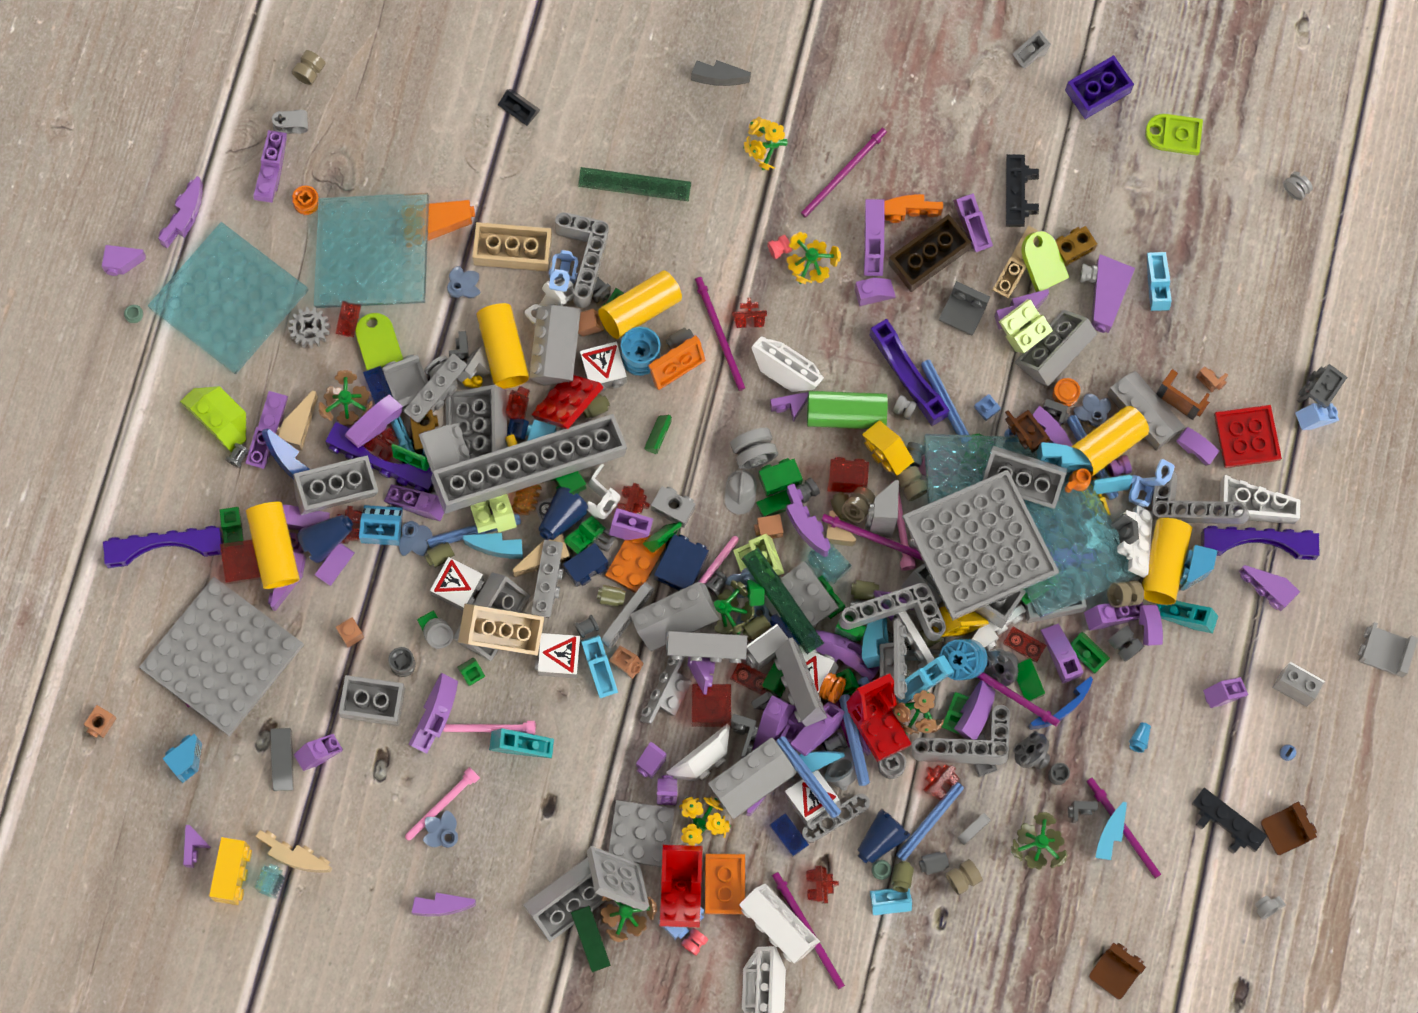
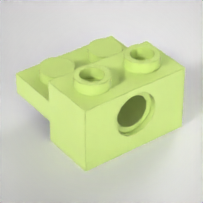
(1025, 327)
(502, 515)
(766, 546)

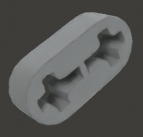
(974, 828)

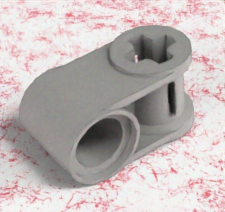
(292, 121)

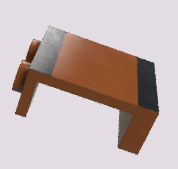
(1179, 400)

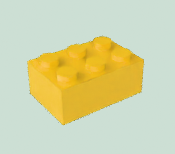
(230, 871)

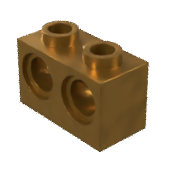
(1077, 249)
(418, 429)

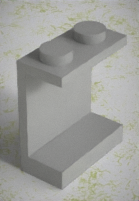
(1387, 650)

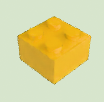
(887, 448)

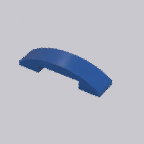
(1079, 691)

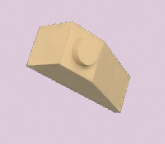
(297, 423)
(532, 561)

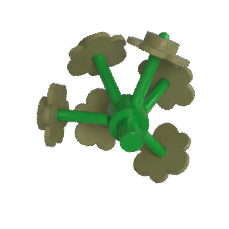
(727, 603)
(1050, 841)

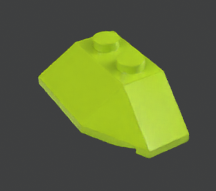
(218, 414)

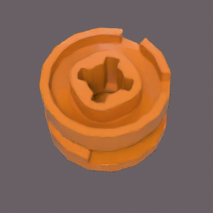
(305, 200)
(1066, 392)
(832, 688)

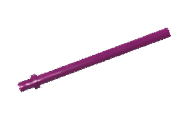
(875, 139)
(702, 289)
(835, 522)
(1046, 716)
(782, 886)

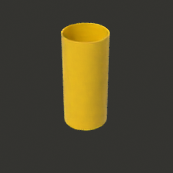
(640, 304)
(502, 345)
(1113, 438)
(272, 545)
(1166, 560)

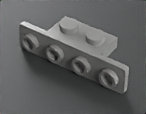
(437, 389)
(547, 580)
(893, 659)
(668, 692)

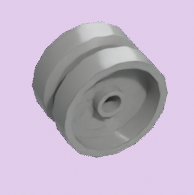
(754, 448)

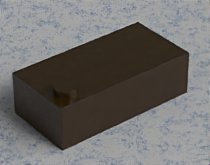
(929, 253)

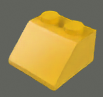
(961, 625)

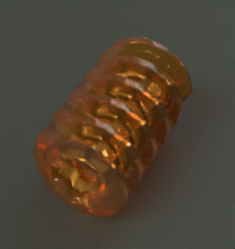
(525, 499)

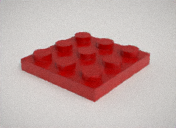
(567, 401)
(1247, 436)

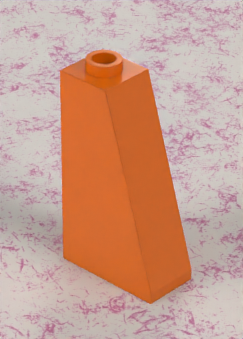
(448, 217)

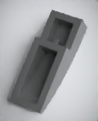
(719, 74)
(282, 759)

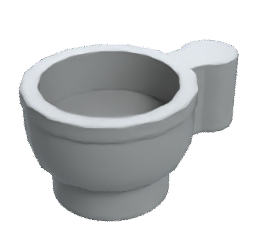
(1268, 906)

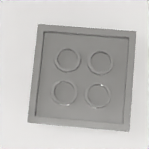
(807, 593)
(640, 832)
(617, 878)

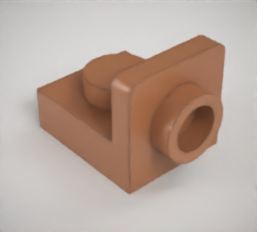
(1209, 379)
(626, 661)

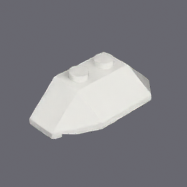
(786, 365)
(703, 758)
(764, 982)

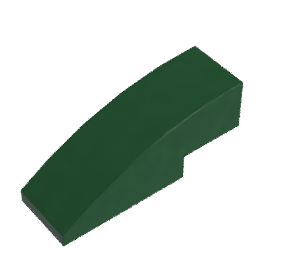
(590, 938)

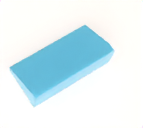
(1112, 484)
(890, 901)

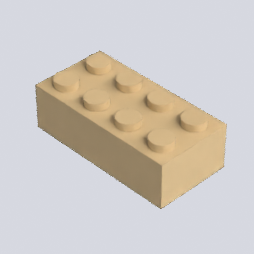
(512, 246)
(501, 629)

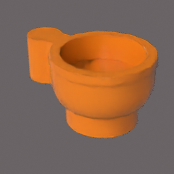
(1078, 480)

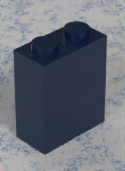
(681, 563)

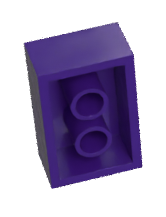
(1099, 87)

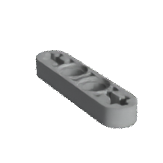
(624, 617)
(838, 821)

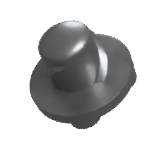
(1002, 666)
(1033, 751)

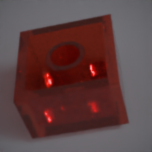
(847, 475)
(239, 562)
(713, 708)

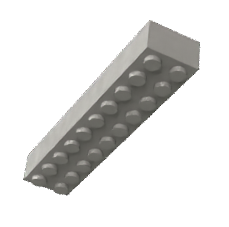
(528, 463)

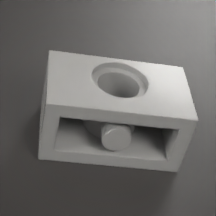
(681, 514)

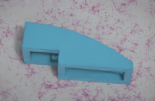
(1158, 281)
(1063, 456)
(495, 545)
(875, 634)
(599, 666)
(926, 677)
(819, 759)
(1112, 832)

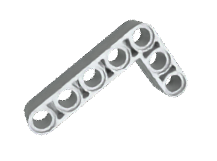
(591, 255)
(1192, 507)
(896, 607)
(969, 746)

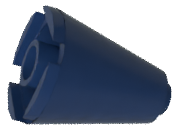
(562, 513)
(324, 536)
(881, 837)

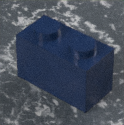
(586, 565)

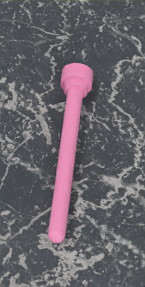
(718, 561)
(907, 561)
(528, 727)
(468, 778)

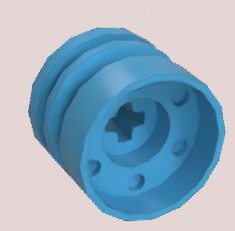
(641, 341)
(973, 660)

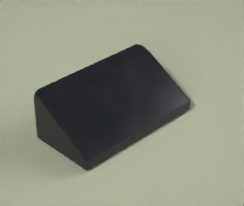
(518, 106)

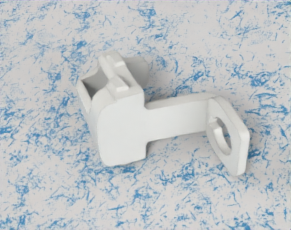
(552, 297)
(609, 498)

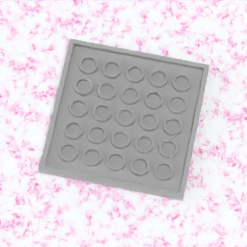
(980, 544)
(221, 656)

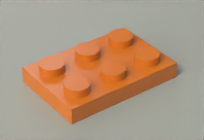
(677, 362)
(633, 564)
(724, 883)

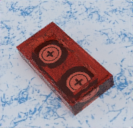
(1024, 644)
(749, 678)

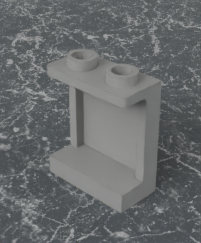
(405, 379)

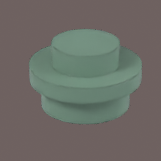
(133, 313)
(881, 869)

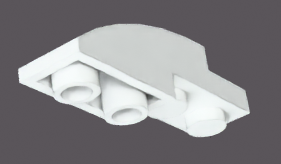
(987, 634)

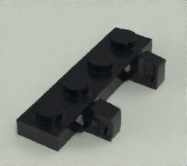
(1016, 176)
(1217, 811)

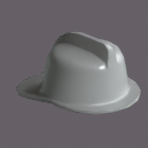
(740, 492)
(842, 771)

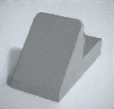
(1032, 49)
(476, 365)

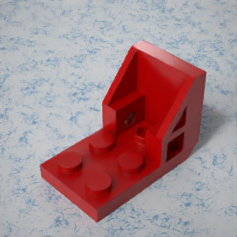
(873, 716)
(681, 886)

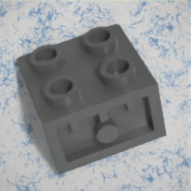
(964, 308)
(1323, 385)
(744, 725)

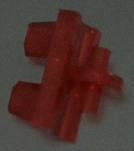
(758, 316)
(348, 319)
(518, 403)
(386, 452)
(636, 499)
(355, 517)
(937, 777)
(824, 884)

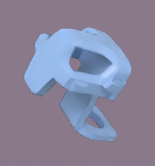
(566, 258)
(1149, 484)

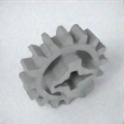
(312, 320)

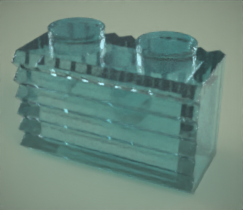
(832, 566)
(269, 881)

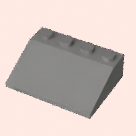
(480, 417)

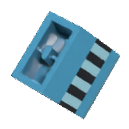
(381, 525)
(1198, 566)
(185, 758)

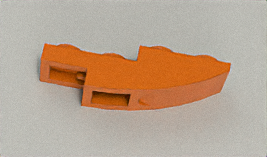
(912, 205)

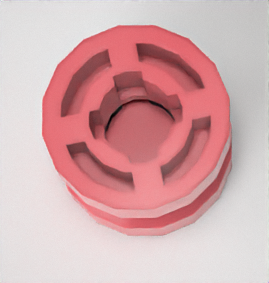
(779, 247)
(698, 938)

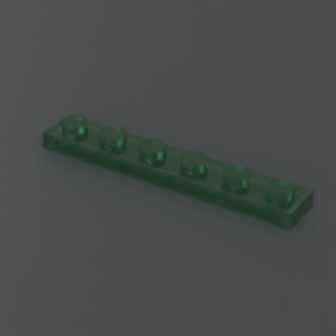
(634, 184)
(782, 601)

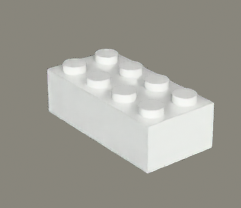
(779, 923)

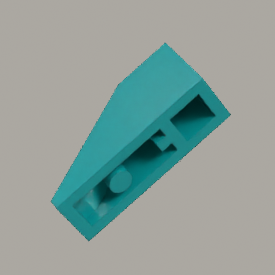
(1190, 616)
(521, 743)

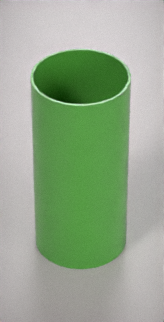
(846, 409)

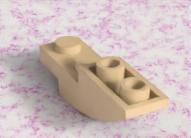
(1014, 268)
(300, 858)

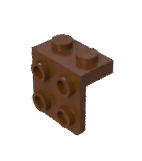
(1027, 430)
(1289, 828)
(1117, 970)

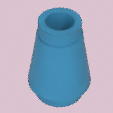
(1140, 738)

